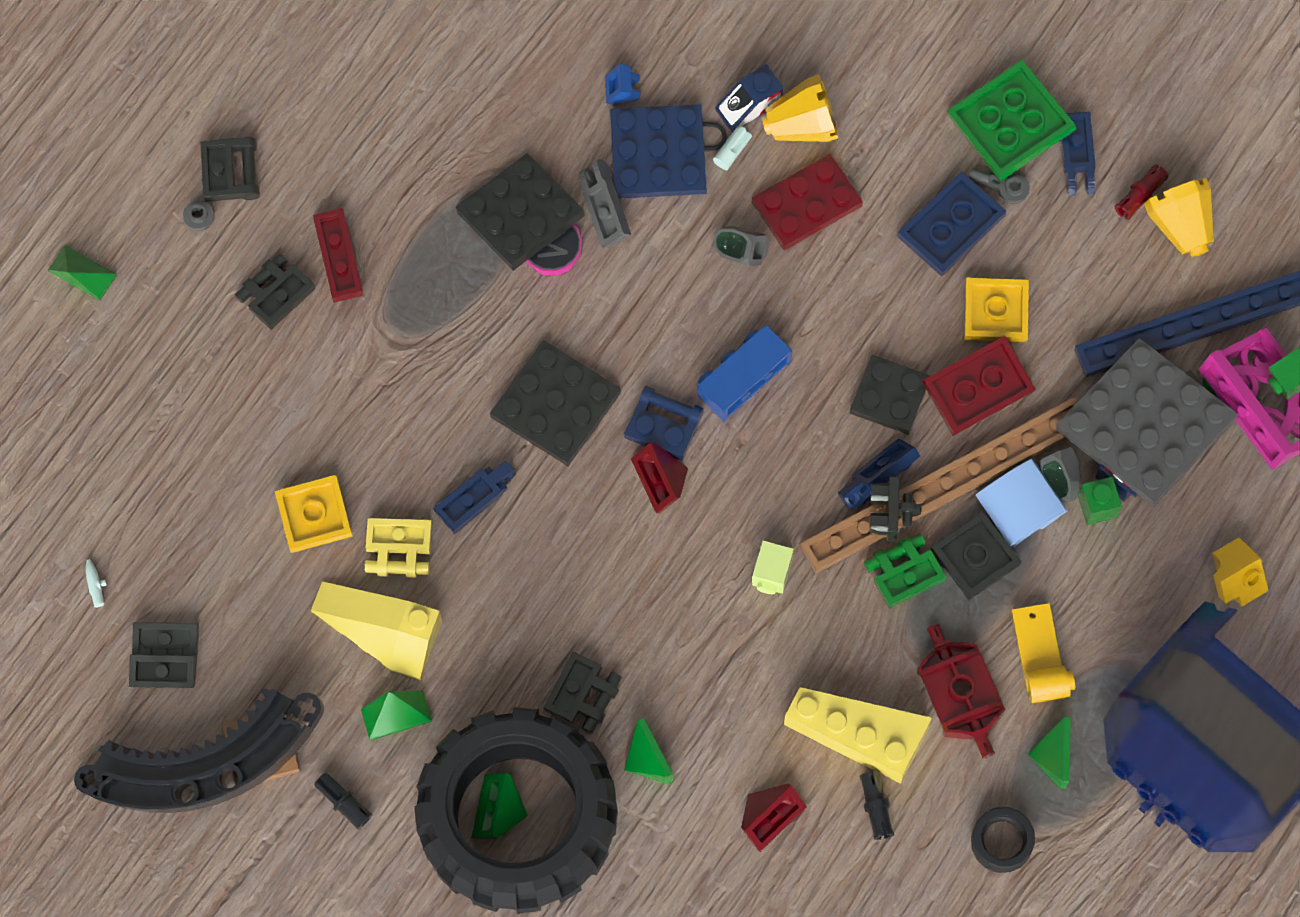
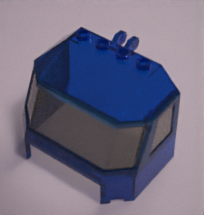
(1207, 740)

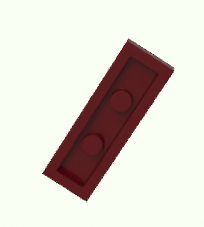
(338, 255)

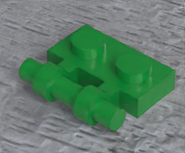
(908, 578)

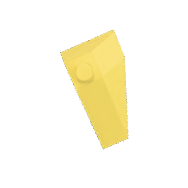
(386, 627)

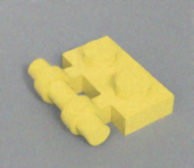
(398, 536)

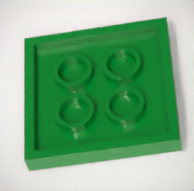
(1011, 120)

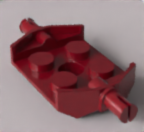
(959, 715)

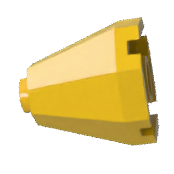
(802, 114)
(1185, 216)

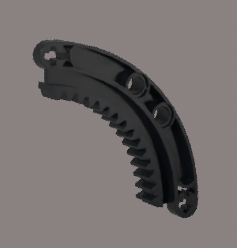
(157, 780)

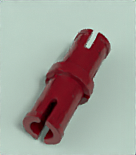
(1141, 191)

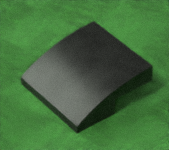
(164, 655)

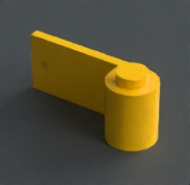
(1040, 655)

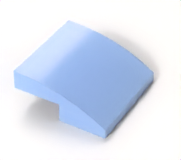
(1021, 502)

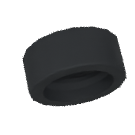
(1012, 816)

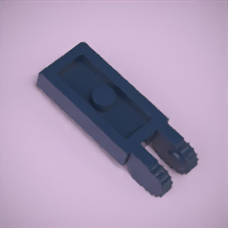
(1079, 153)

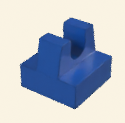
(618, 85)

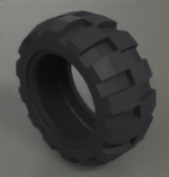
(503, 738)

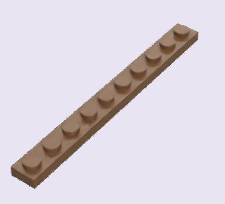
(942, 485)

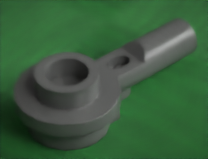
(1012, 189)

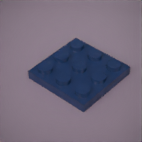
(658, 151)

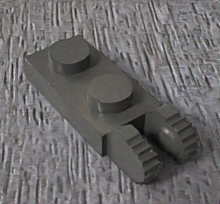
(604, 205)

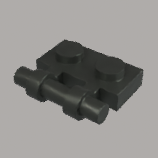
(281, 296)
(573, 688)

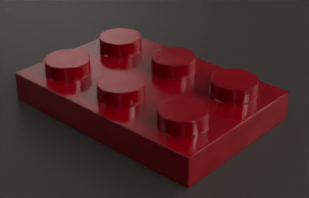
(807, 202)
(978, 385)

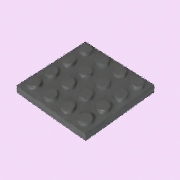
(1146, 422)

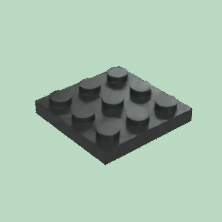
(520, 211)
(555, 403)

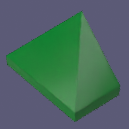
(82, 272)
(395, 713)
(1053, 753)
(646, 757)
(498, 807)

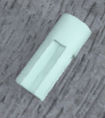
(732, 148)

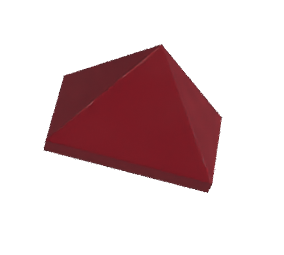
(660, 475)
(770, 813)

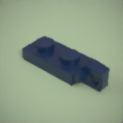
(886, 464)
(474, 496)

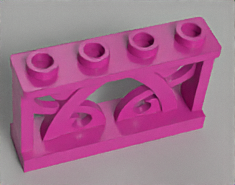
(1255, 420)

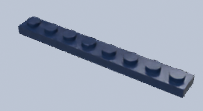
(1193, 322)

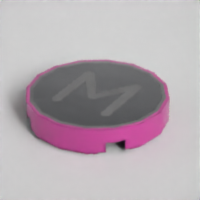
(559, 254)

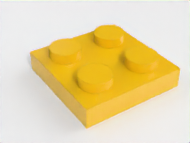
(996, 309)
(313, 513)

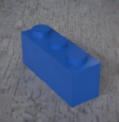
(743, 372)

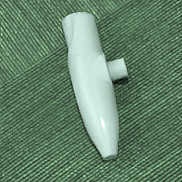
(94, 584)

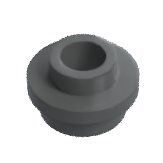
(204, 221)

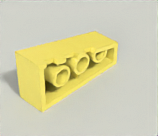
(859, 730)

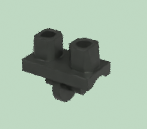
(888, 522)

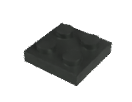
(889, 394)
(976, 556)

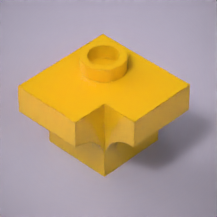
(1239, 573)

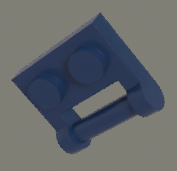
(669, 435)

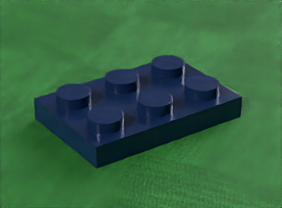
(951, 224)

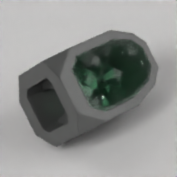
(741, 245)
(1062, 473)

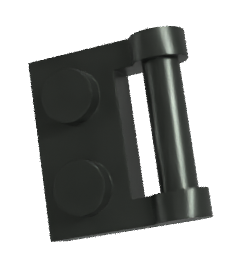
(219, 169)

